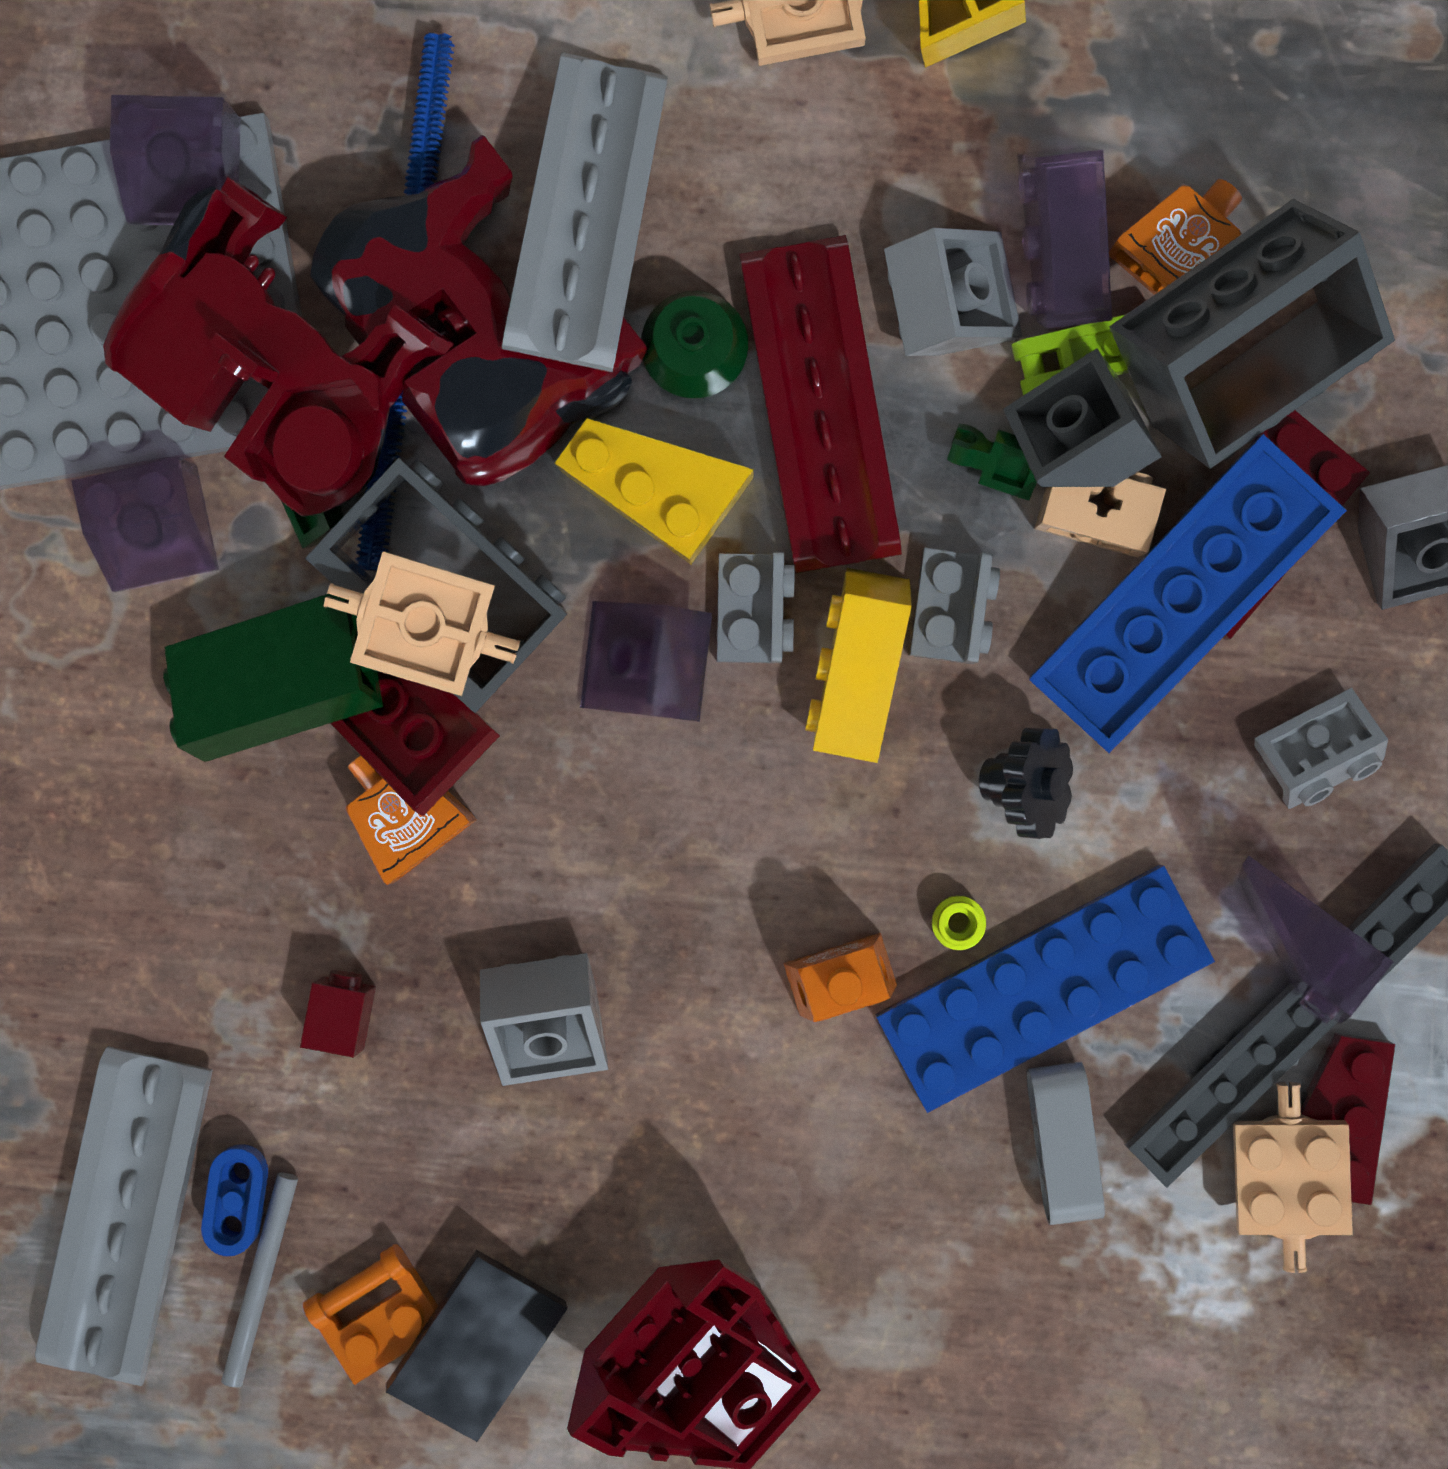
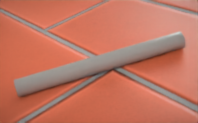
(259, 1279)

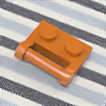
(383, 1329)

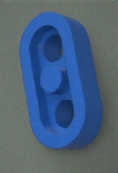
(234, 1197)

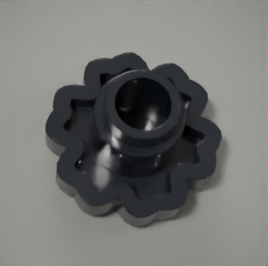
(1031, 782)

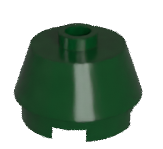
(694, 344)

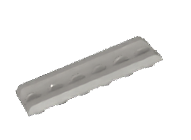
(585, 213)
(123, 1215)

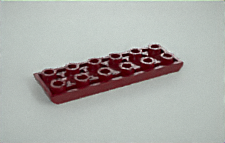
(820, 404)

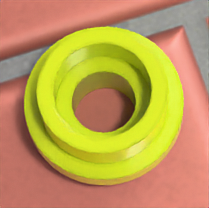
(970, 935)

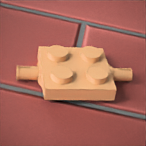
(795, 27)
(422, 623)
(1292, 1177)

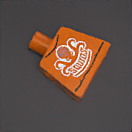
(1178, 235)
(394, 832)
(841, 978)

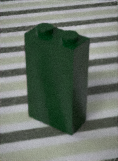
(266, 679)

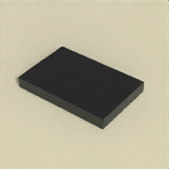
(476, 1346)

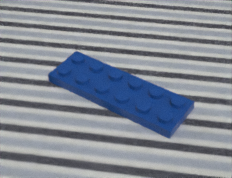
(1187, 593)
(1045, 988)

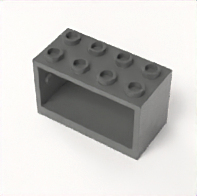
(1229, 298)
(346, 573)

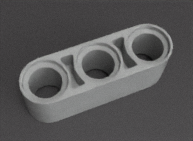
(1065, 1143)

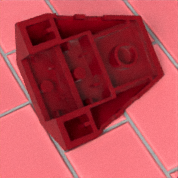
(691, 1372)

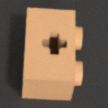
(1123, 529)

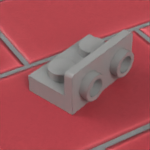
(953, 606)
(752, 608)
(1323, 749)

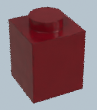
(338, 1014)

